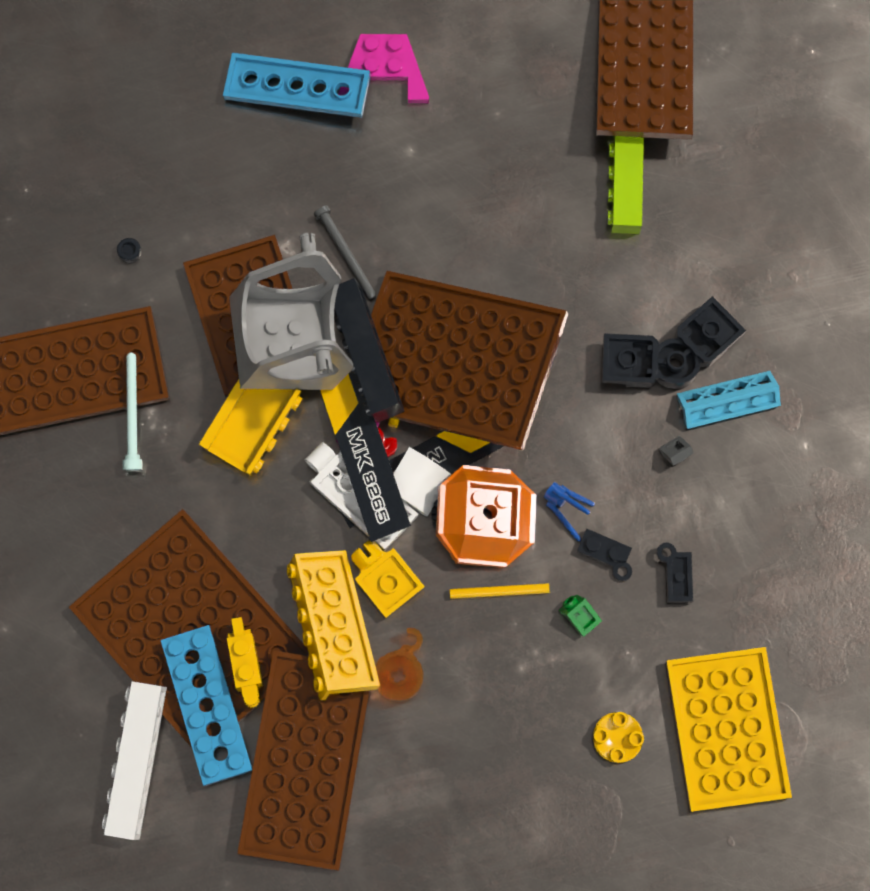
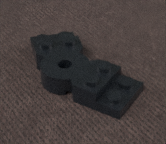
(697, 344)

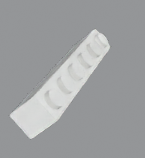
(134, 761)

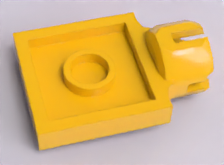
(385, 577)

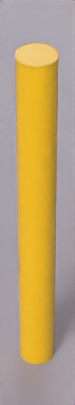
(499, 591)

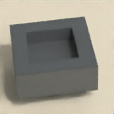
(676, 450)

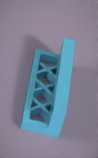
(730, 402)

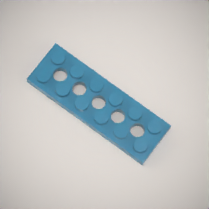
(304, 98)
(223, 711)

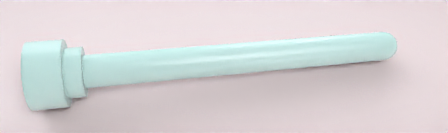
(132, 459)

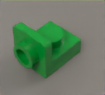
(580, 614)

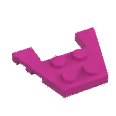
(389, 59)

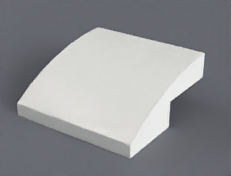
(419, 481)

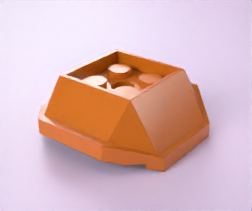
(471, 535)

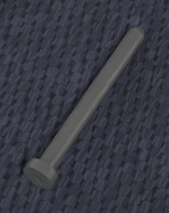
(323, 214)

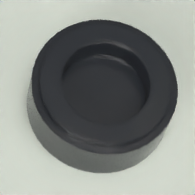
(129, 250)

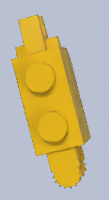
(244, 663)

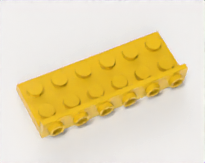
(332, 623)

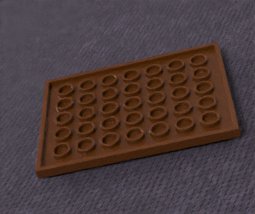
(466, 356)
(174, 587)

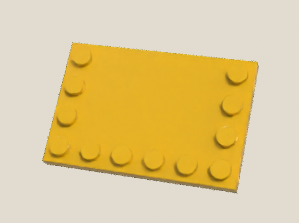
(728, 729)

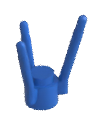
(559, 496)

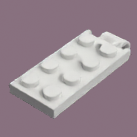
(340, 491)

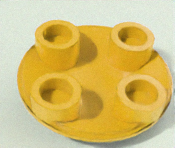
(618, 737)

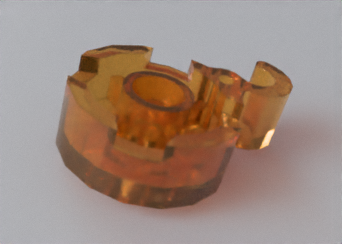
(407, 663)

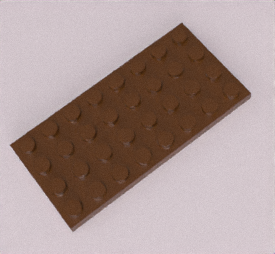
(645, 69)
(78, 370)
(302, 769)

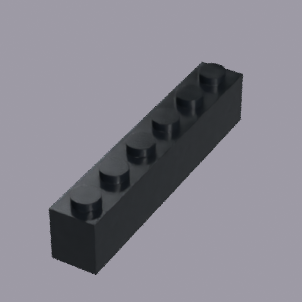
(366, 352)

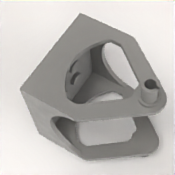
(288, 333)

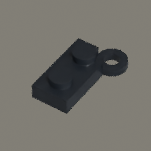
(606, 552)
(677, 574)

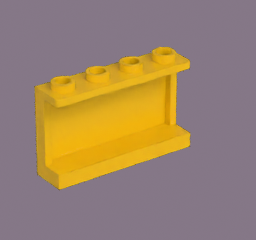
(248, 425)

